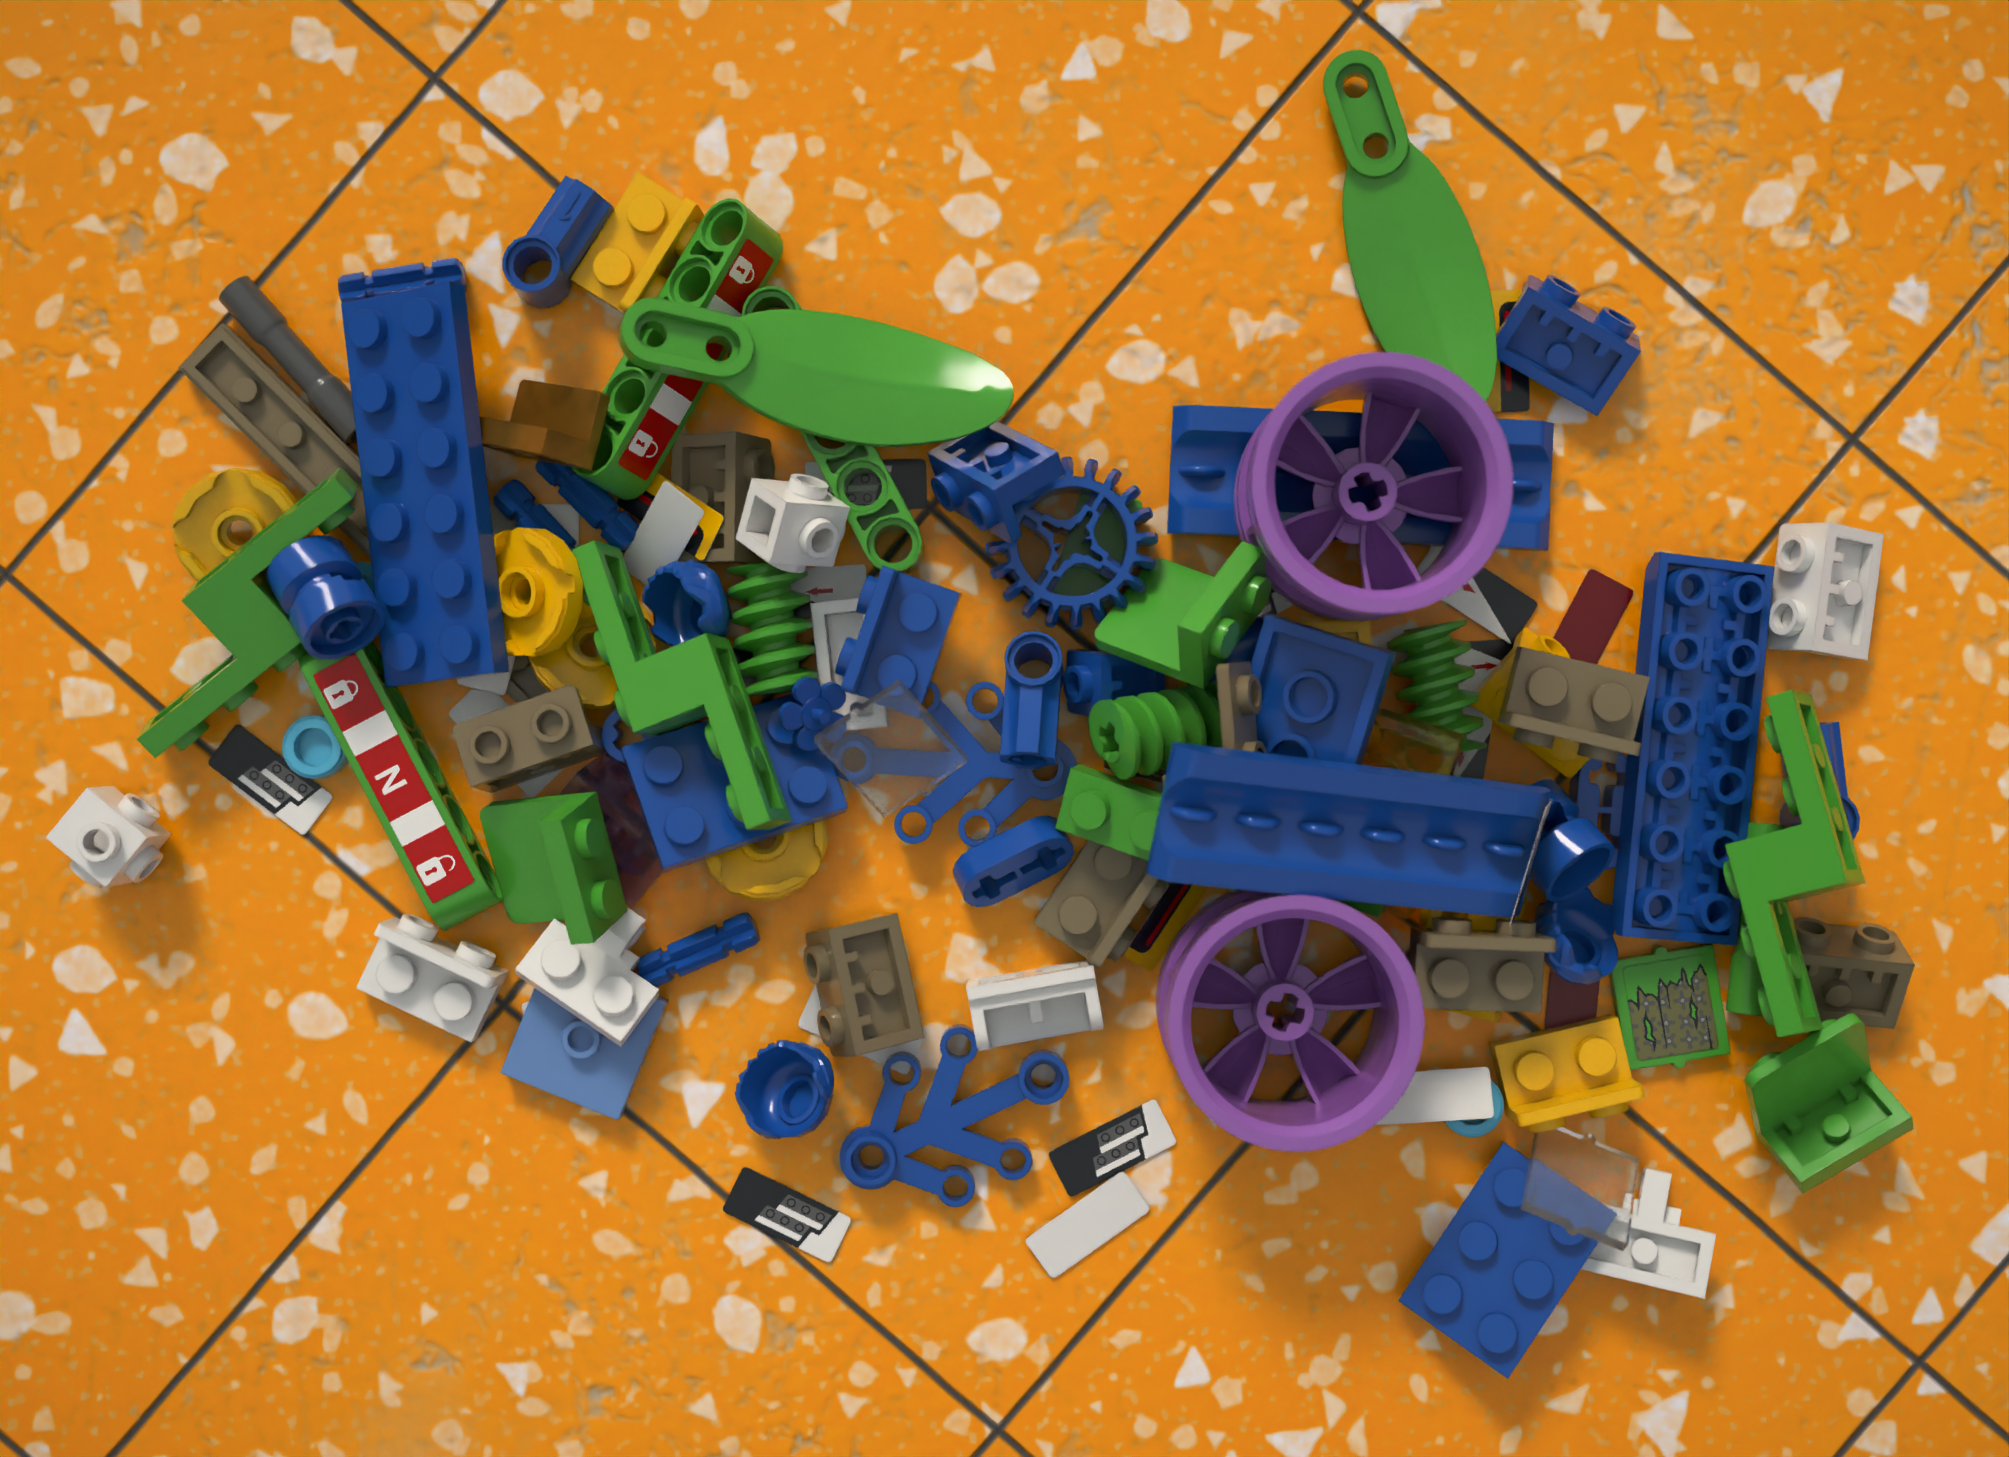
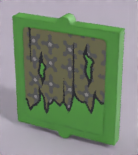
(1669, 1006)

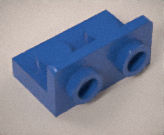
(1567, 343)
(990, 474)
(899, 635)

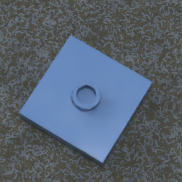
(575, 1060)

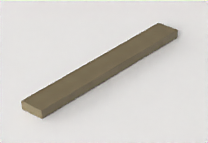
(294, 439)

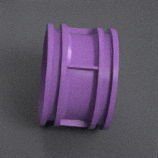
(1469, 494)
(1343, 1094)

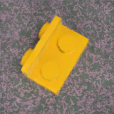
(638, 245)
(1565, 1073)

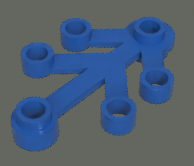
(980, 766)
(944, 1123)

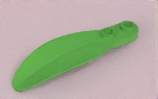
(1408, 235)
(826, 372)

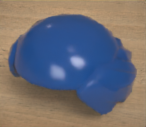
(686, 602)
(1582, 937)
(786, 1090)

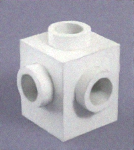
(793, 522)
(110, 837)

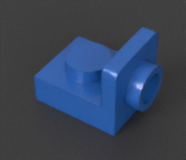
(1104, 676)

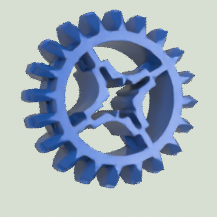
(1119, 574)

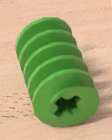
(771, 628)
(1437, 679)
(1139, 730)

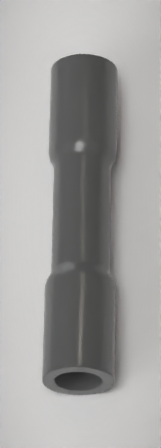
(271, 330)

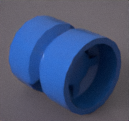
(325, 597)
(1569, 850)

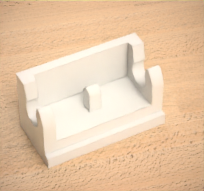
(1034, 1004)

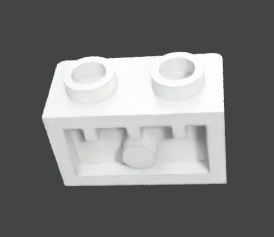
(1824, 589)
(432, 977)

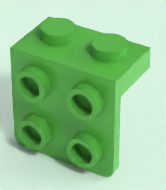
(1187, 617)
(555, 862)
(1823, 1104)

